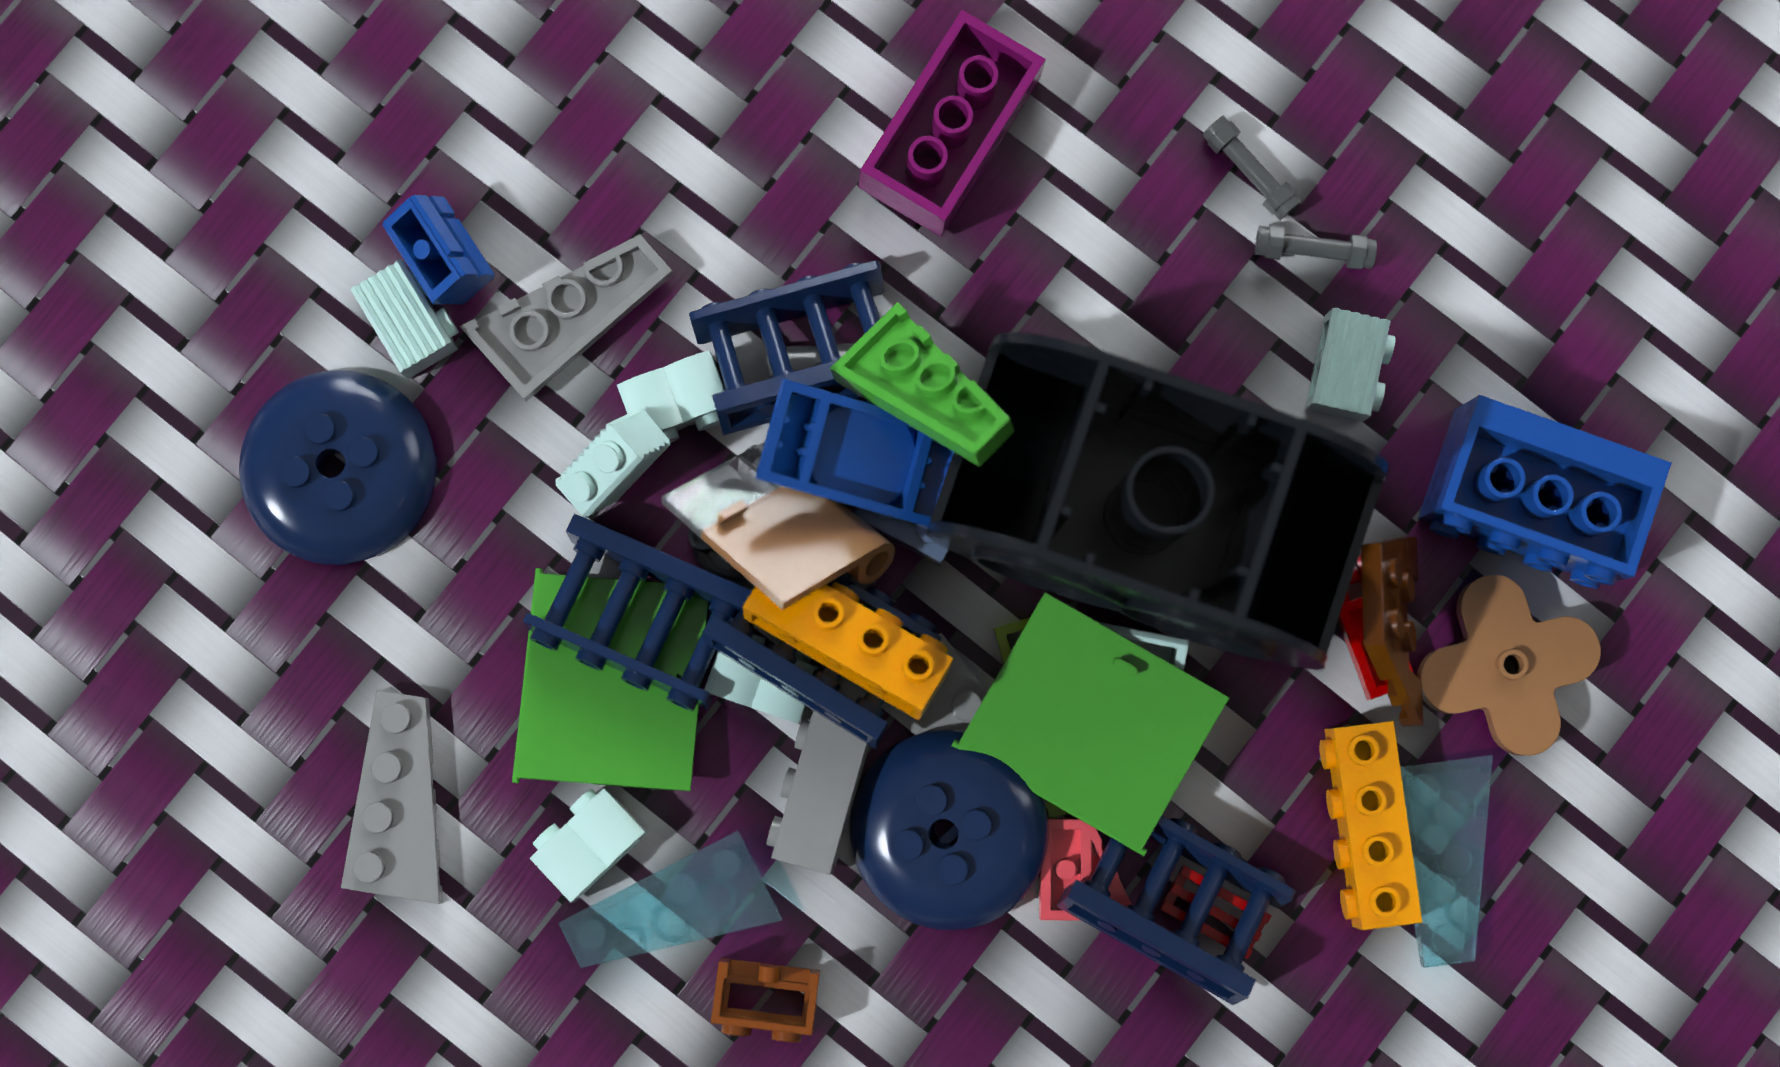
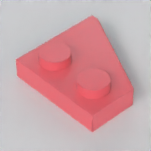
(1071, 855)

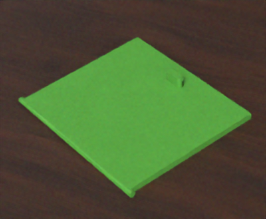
(589, 721)
(1093, 728)

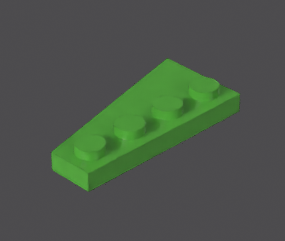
(922, 386)

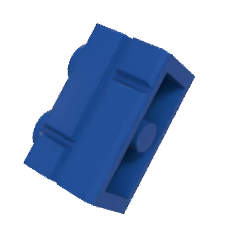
(438, 249)

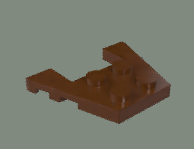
(1388, 636)

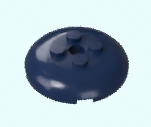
(384, 478)
(935, 883)

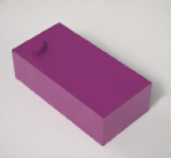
(951, 123)

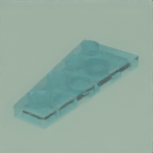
(1448, 837)
(683, 903)

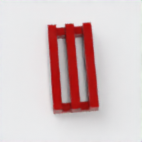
(1177, 889)

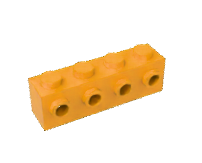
(858, 644)
(1371, 826)

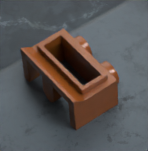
(741, 1021)

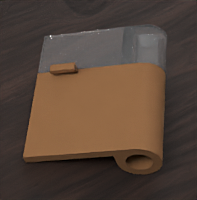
(775, 534)

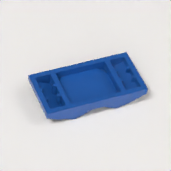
(852, 454)

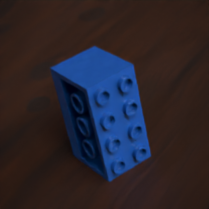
(1553, 496)

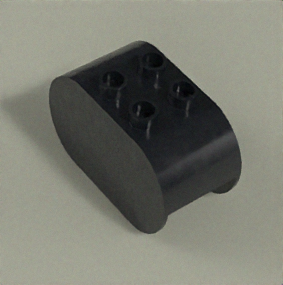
(1163, 501)

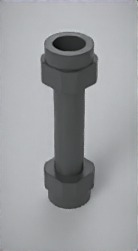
(1223, 137)
(1357, 252)

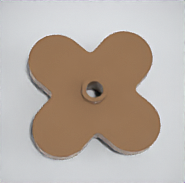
(1473, 675)

